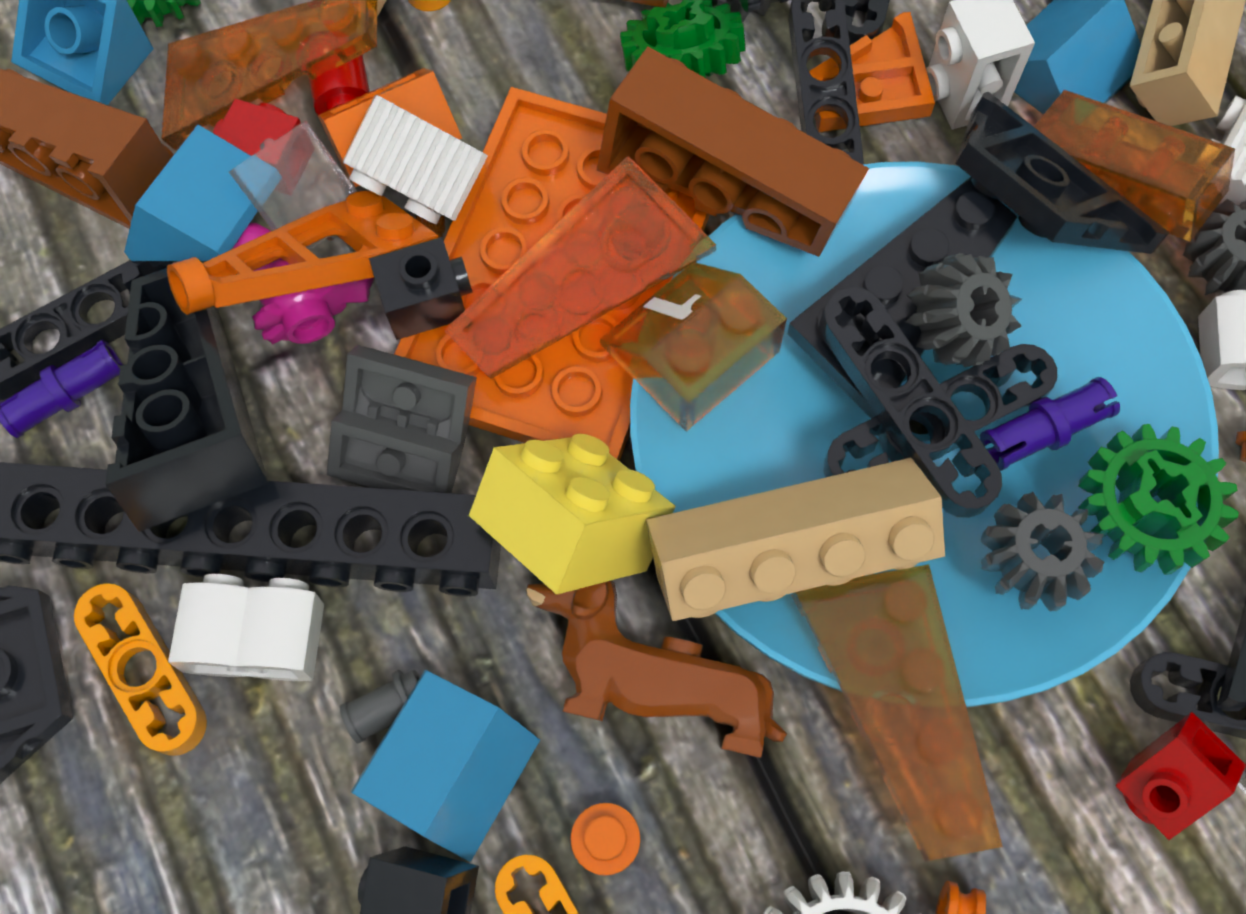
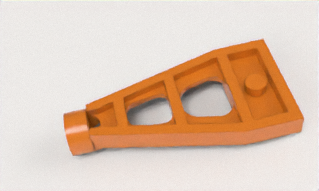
(363, 221)

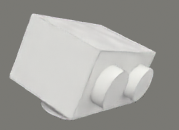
(977, 52)

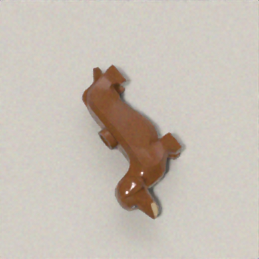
(653, 679)

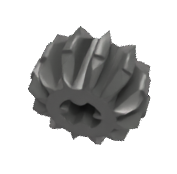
(1220, 249)
(964, 310)
(1055, 576)

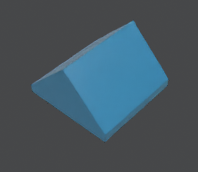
(80, 44)
(1079, 49)
(192, 204)
(446, 765)

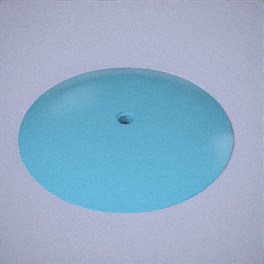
(1079, 303)

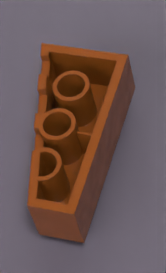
(78, 146)
(728, 154)

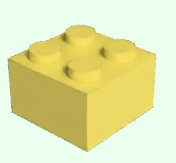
(569, 511)

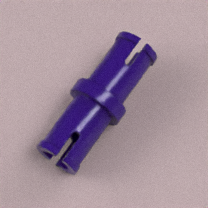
(59, 388)
(1051, 422)

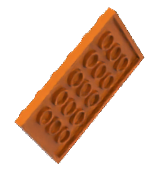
(534, 174)

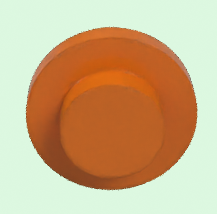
(605, 839)

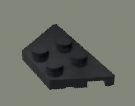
(1048, 186)
(31, 677)

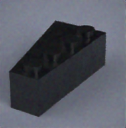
(182, 415)

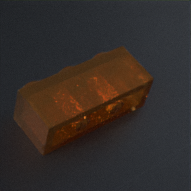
(1153, 165)

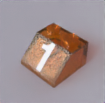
(697, 340)

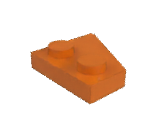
(887, 78)

